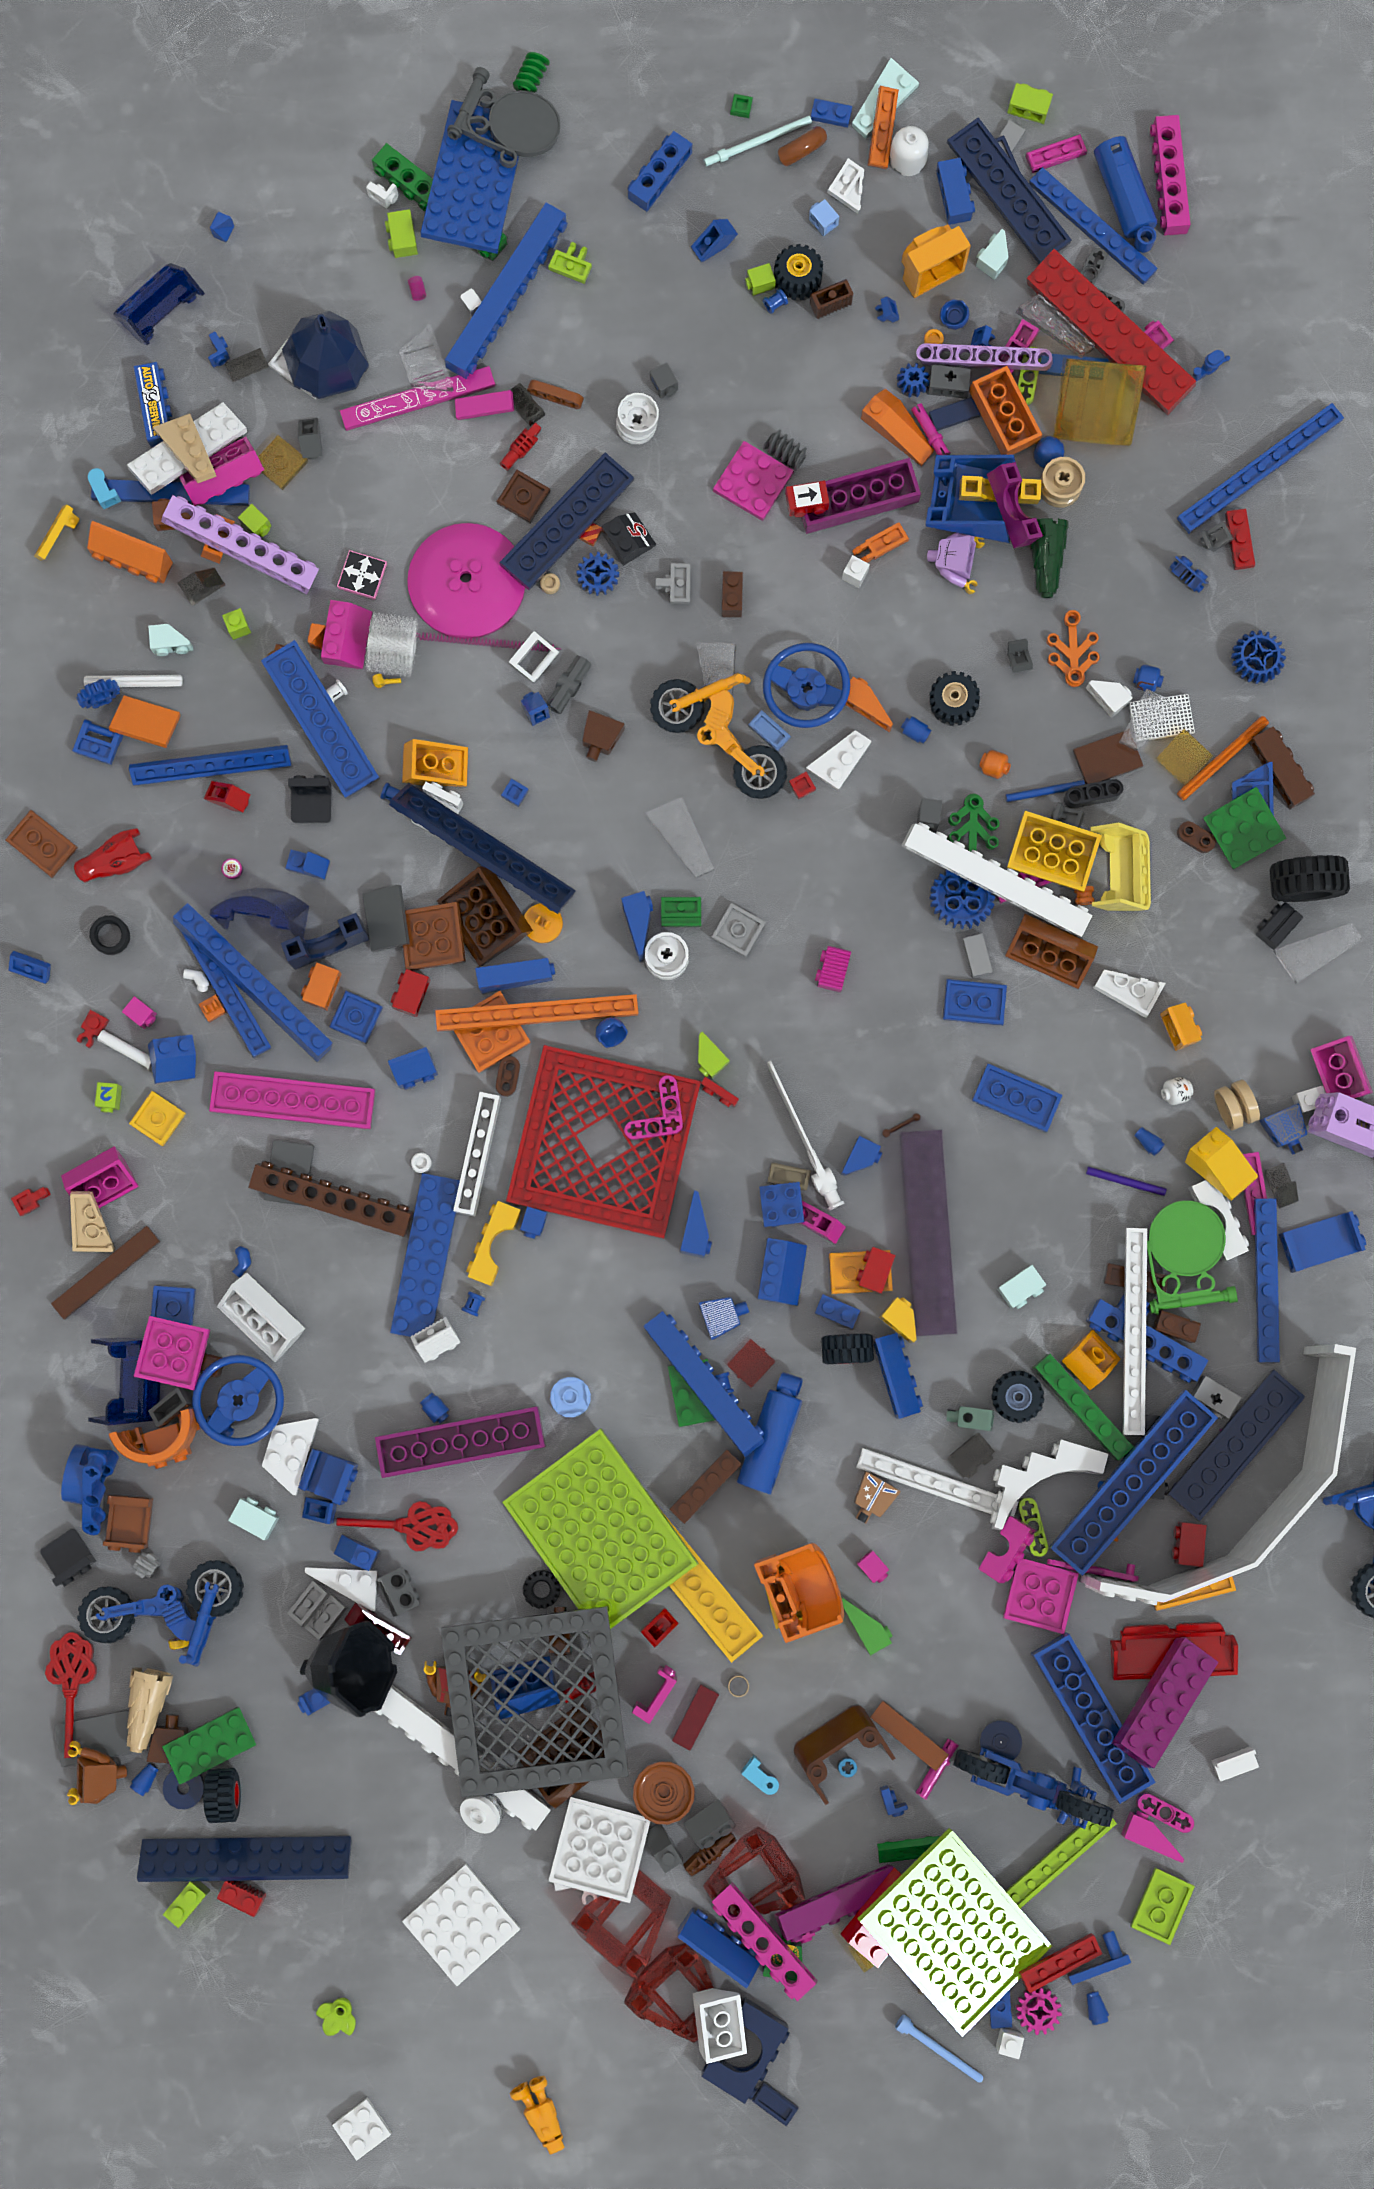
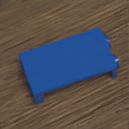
(1322, 1241)

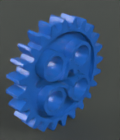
(962, 914)

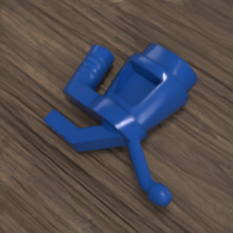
(1210, 365)

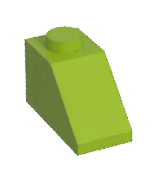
(710, 1057)

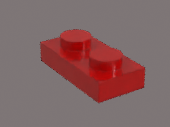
(726, 1097)

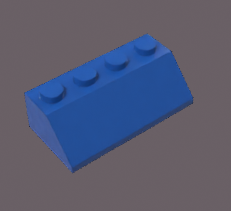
(896, 1375)
(718, 1946)

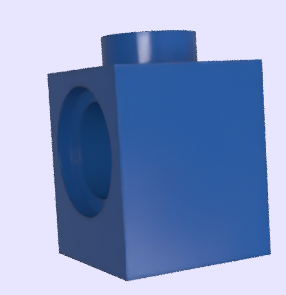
(533, 1222)

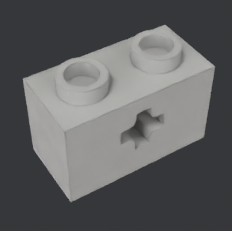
(1227, 1399)

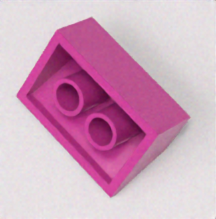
(346, 635)
(1341, 1068)
(104, 1175)

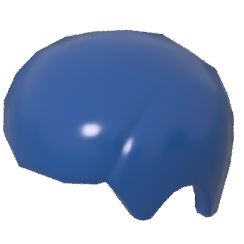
(954, 314)
(1048, 449)
(611, 1032)

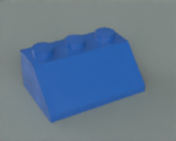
(782, 1272)
(532, 1693)

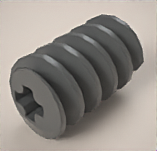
(786, 450)

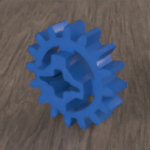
(605, 573)
(98, 693)

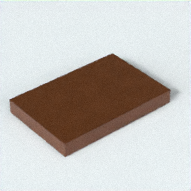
(1106, 759)

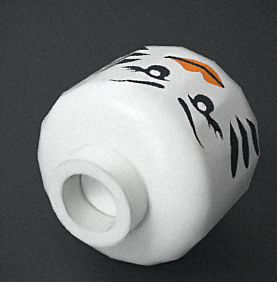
(1177, 1091)

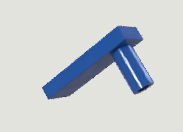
(1117, 1960)

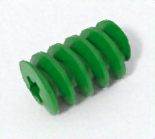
(531, 72)

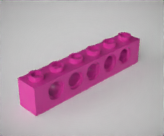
(1170, 128)
(805, 1979)

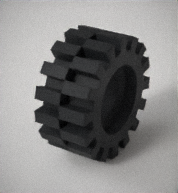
(528, 1589)

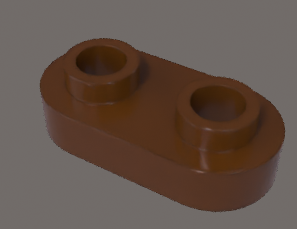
(1195, 839)
(506, 1076)

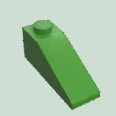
(869, 1630)

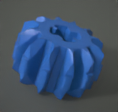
(914, 386)

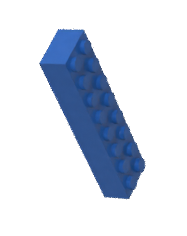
(1090, 1716)

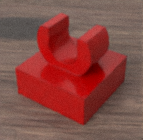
(802, 785)

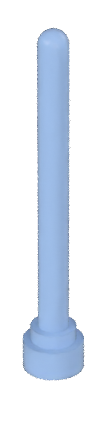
(905, 2026)

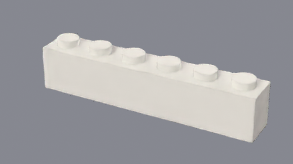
(477, 1154)

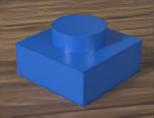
(514, 792)

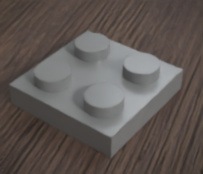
(738, 930)

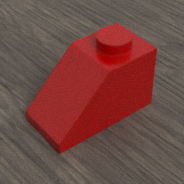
(227, 796)

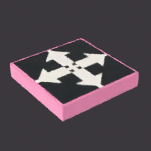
(362, 575)

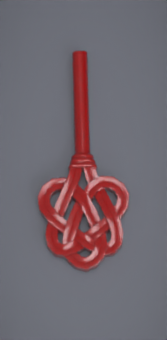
(413, 1533)
(70, 1691)

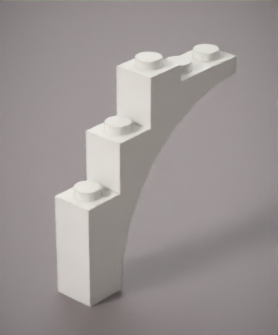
(1015, 1482)

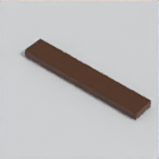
(105, 1272)

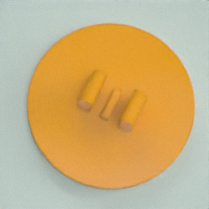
(544, 923)

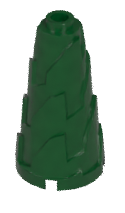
(1048, 555)

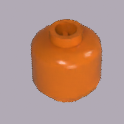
(995, 764)

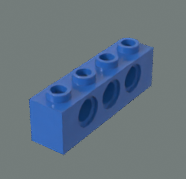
(646, 196)

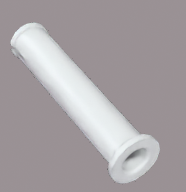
(125, 1049)

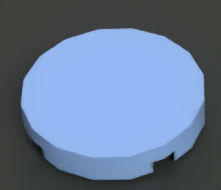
(570, 1397)

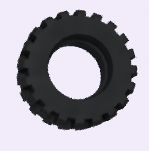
(1309, 878)

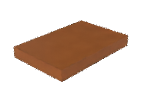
(41, 843)

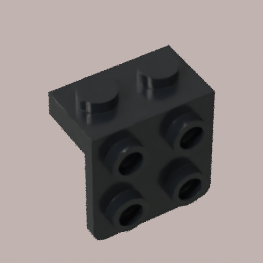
(310, 799)
(67, 1557)

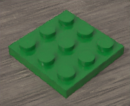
(1244, 828)

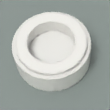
(421, 1163)

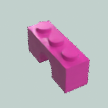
(1019, 1536)

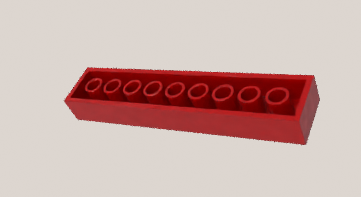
(1110, 329)

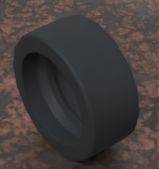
(98, 924)

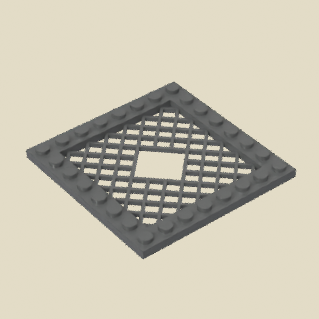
(555, 1773)

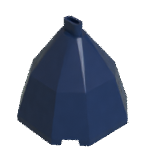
(326, 357)

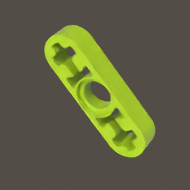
(1031, 391)
(1034, 1510)

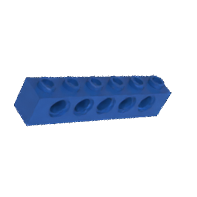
(1194, 1362)

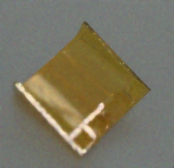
(1098, 401)

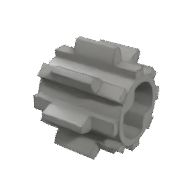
(146, 1565)

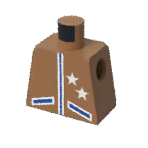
(874, 1497)

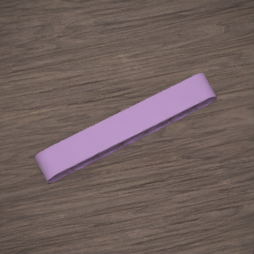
(993, 361)

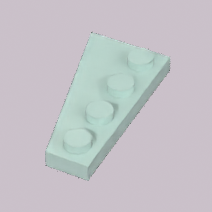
(893, 77)

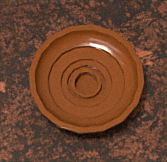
(663, 1793)

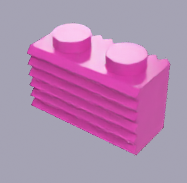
(833, 969)

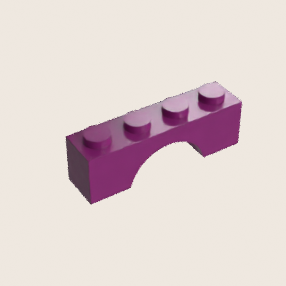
(1005, 485)

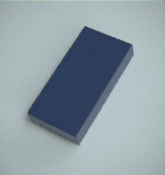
(775, 2104)

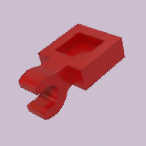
(28, 1201)

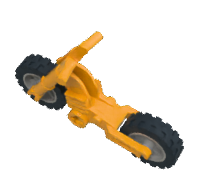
(717, 723)

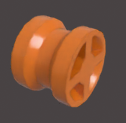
(1085, 897)

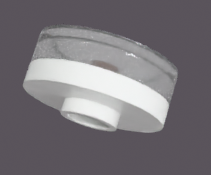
(482, 1812)

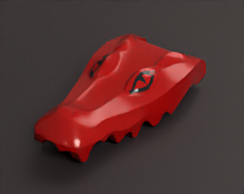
(115, 856)

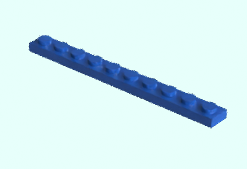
(1260, 468)

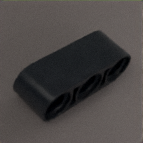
(1101, 788)

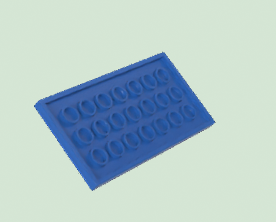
(468, 190)

